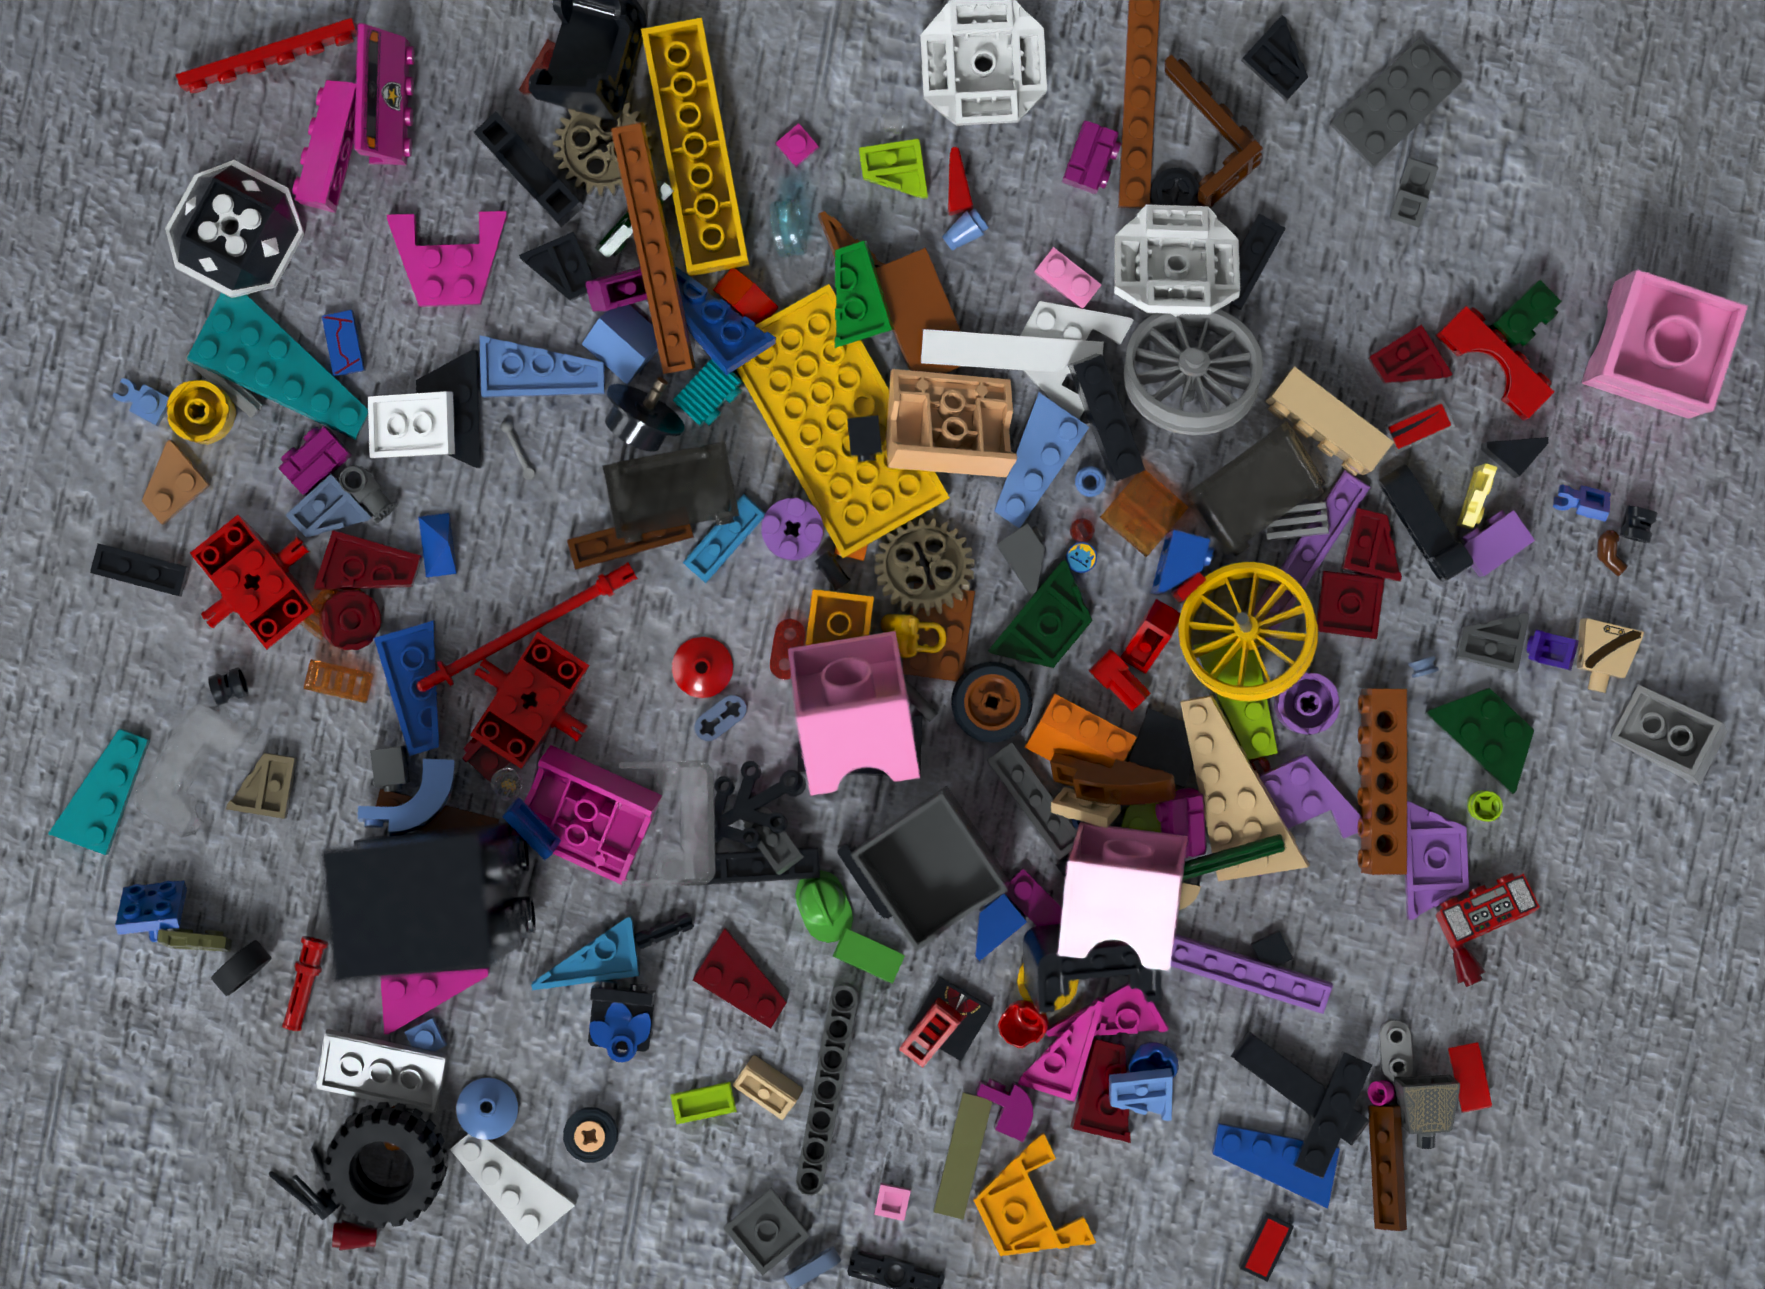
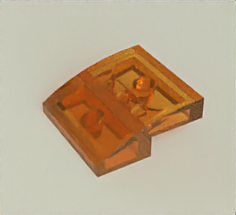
(1144, 512)

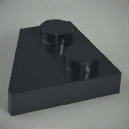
(561, 265)

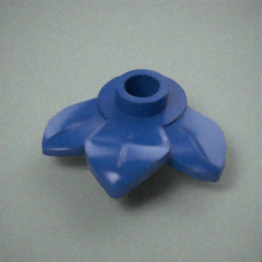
(620, 1026)

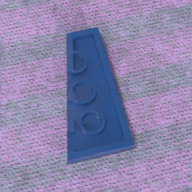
(406, 659)

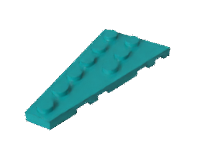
(260, 356)

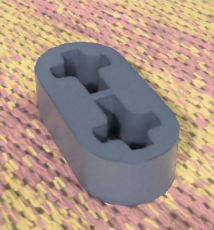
(715, 712)
(812, 1268)

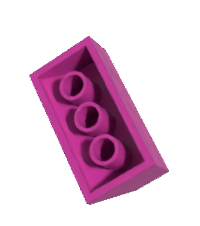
(329, 147)

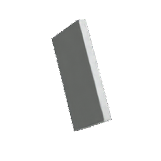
(381, 1071)

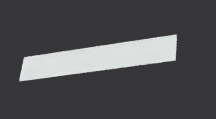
(1004, 350)

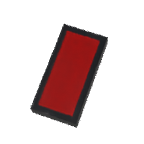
(1266, 1246)

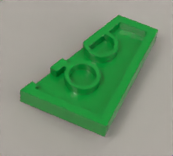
(859, 296)

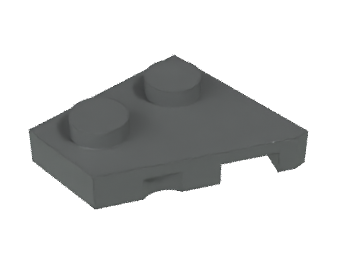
(1494, 643)

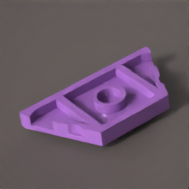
(1434, 860)

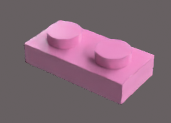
(1067, 278)

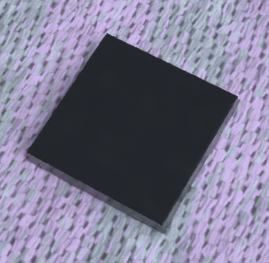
(1163, 746)

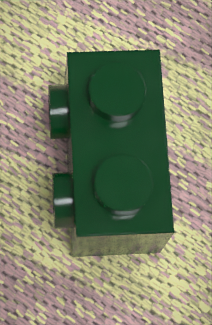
(1526, 313)

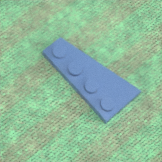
(528, 371)
(1042, 452)

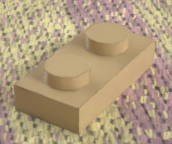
(1091, 812)

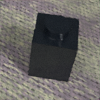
(864, 438)

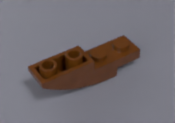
(1119, 785)

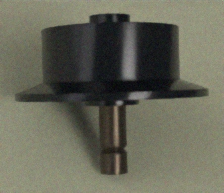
(641, 417)

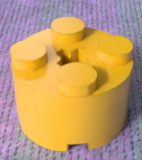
(184, 417)

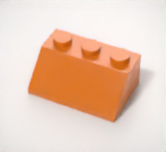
(1078, 733)

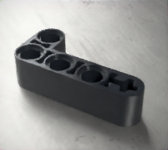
(1424, 524)

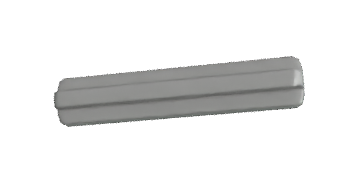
(237, 393)

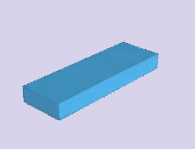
(724, 540)

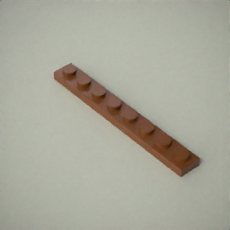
(1138, 103)
(653, 247)

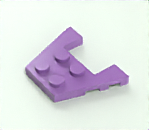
(1305, 792)

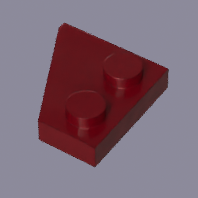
(1410, 359)

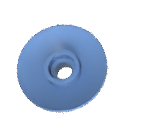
(491, 1124)

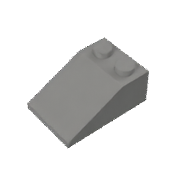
(1670, 734)

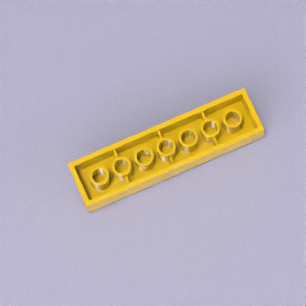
(695, 147)

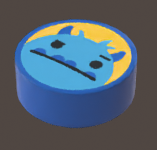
(1081, 557)

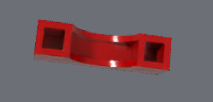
(1523, 387)

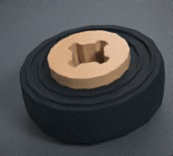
(596, 1125)

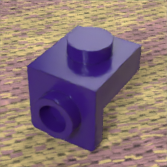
(1552, 650)

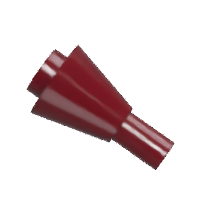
(1466, 966)

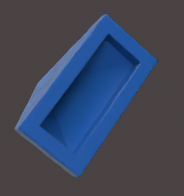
(437, 545)

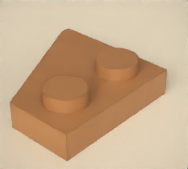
(172, 484)

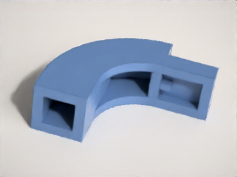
(422, 808)

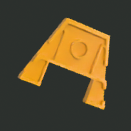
(1016, 1212)

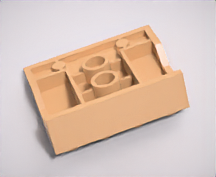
(949, 423)

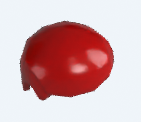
(1022, 1024)

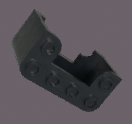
(1049, 974)

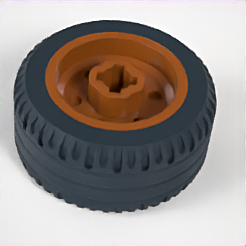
(1012, 708)

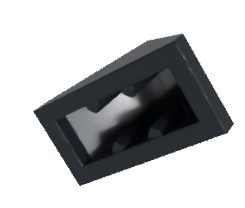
(1515, 454)

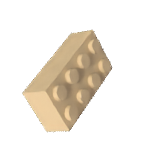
(1328, 422)

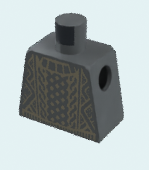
(1427, 1106)

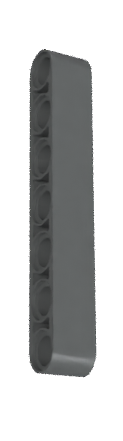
(824, 1103)

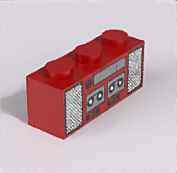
(1486, 909)

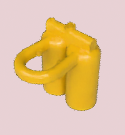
(906, 633)

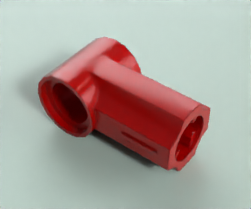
(1114, 675)

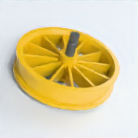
(1248, 631)

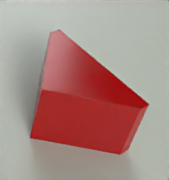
(745, 296)

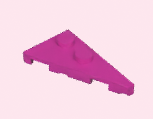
(415, 994)
(1122, 1012)
(1064, 1061)

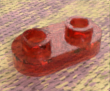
(781, 646)

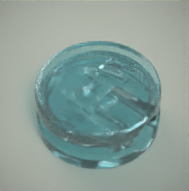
(788, 228)

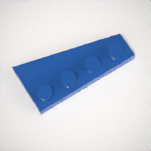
(719, 329)
(1273, 1159)

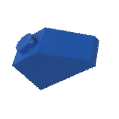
(995, 924)

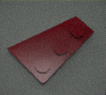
(365, 565)
(739, 981)
(1093, 1108)

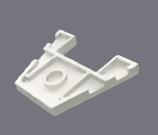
(1072, 323)

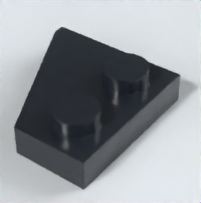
(1277, 60)

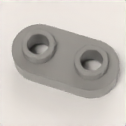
(1395, 1051)

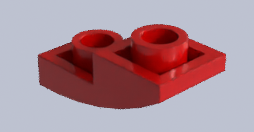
(1470, 1073)

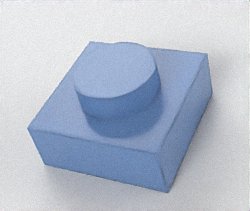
(426, 1036)

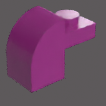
(1016, 1108)

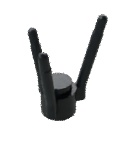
(319, 1202)

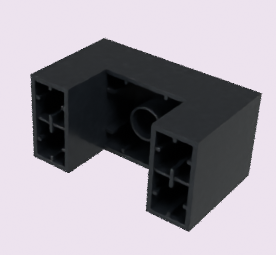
(425, 901)

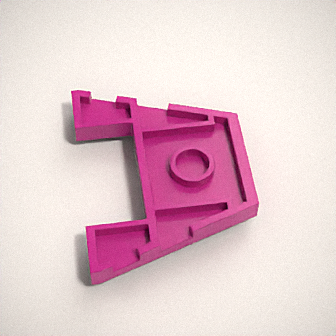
(448, 272)

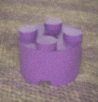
(794, 511)
(1324, 702)

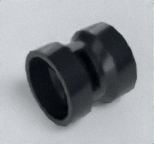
(1638, 524)
(228, 686)

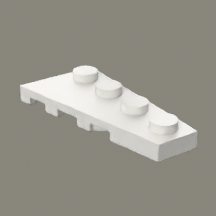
(517, 1192)

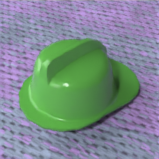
(824, 907)

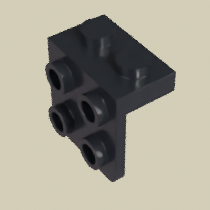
(636, 998)

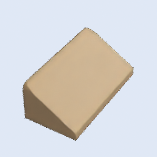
(768, 1087)

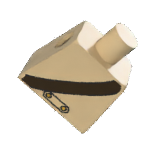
(1605, 651)

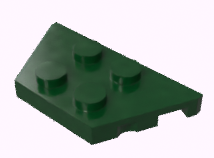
(1046, 623)
(1488, 733)

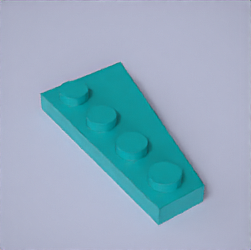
(101, 799)

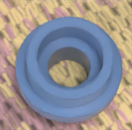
(1094, 472)

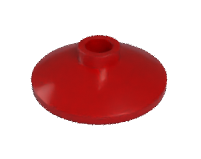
(718, 662)

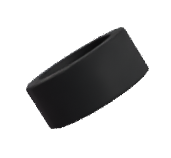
(241, 968)

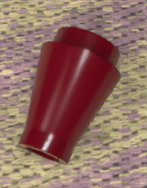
(352, 1236)

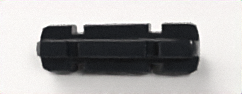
(664, 930)

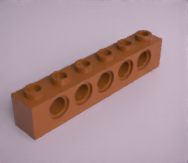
(1393, 765)

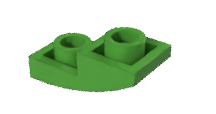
(868, 955)

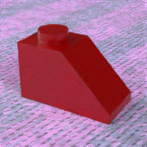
(1151, 636)

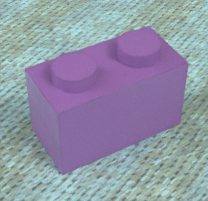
(1497, 541)

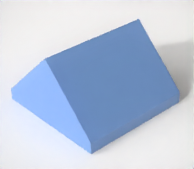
(622, 342)

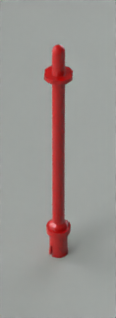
(603, 586)

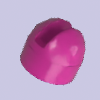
(1381, 1099)

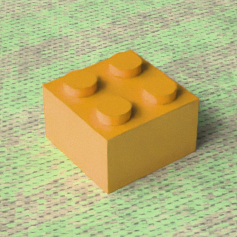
(838, 616)

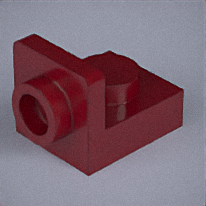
(484, 759)

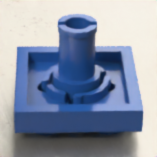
(151, 908)

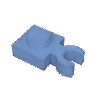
(145, 403)

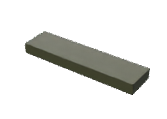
(962, 1155)

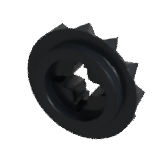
(1165, 181)

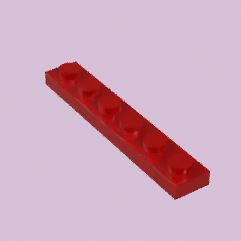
(279, 52)

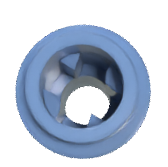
(965, 229)

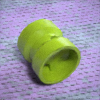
(1489, 804)

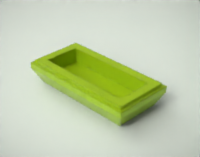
(703, 1103)

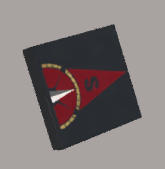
(973, 1013)

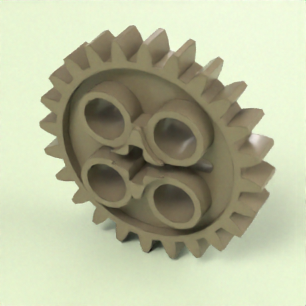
(570, 153)
(898, 574)

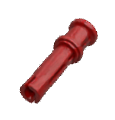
(307, 969)

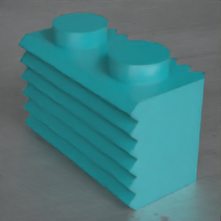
(707, 393)

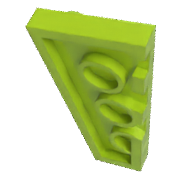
(1248, 719)

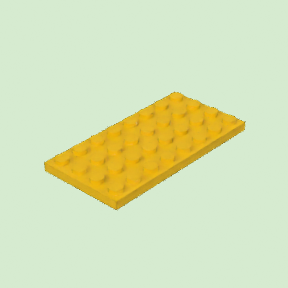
(806, 397)

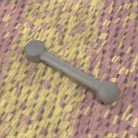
(528, 473)

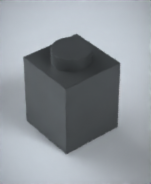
(390, 768)

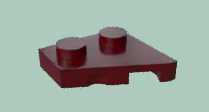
(1371, 546)

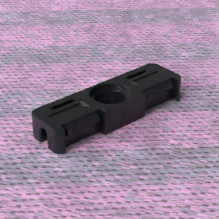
(874, 1269)

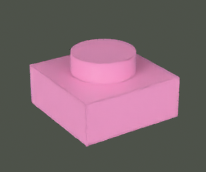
(892, 1201)

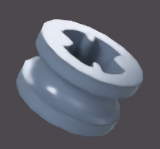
(1423, 666)

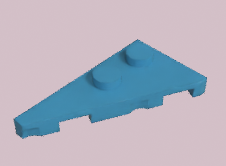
(605, 958)

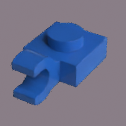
(1587, 501)

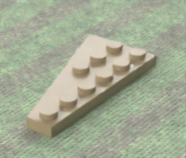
(1233, 794)

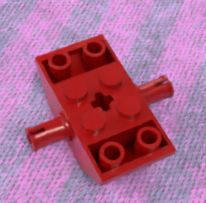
(231, 561)
(508, 723)

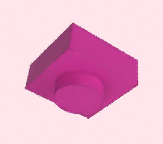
(797, 145)

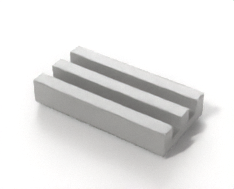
(1301, 520)

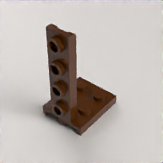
(1238, 163)

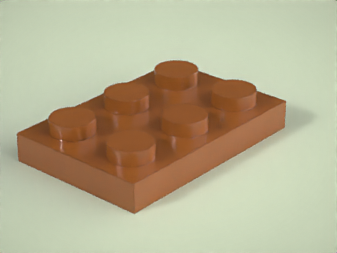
(949, 661)

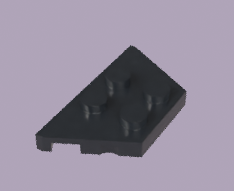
(463, 380)

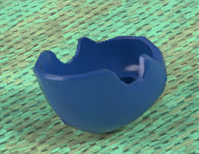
(1154, 1057)

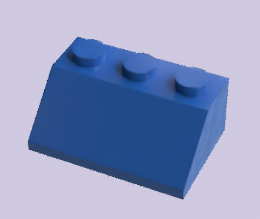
(1180, 559)

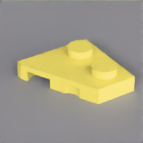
(1478, 489)

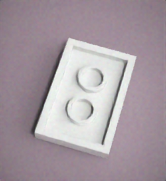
(411, 425)

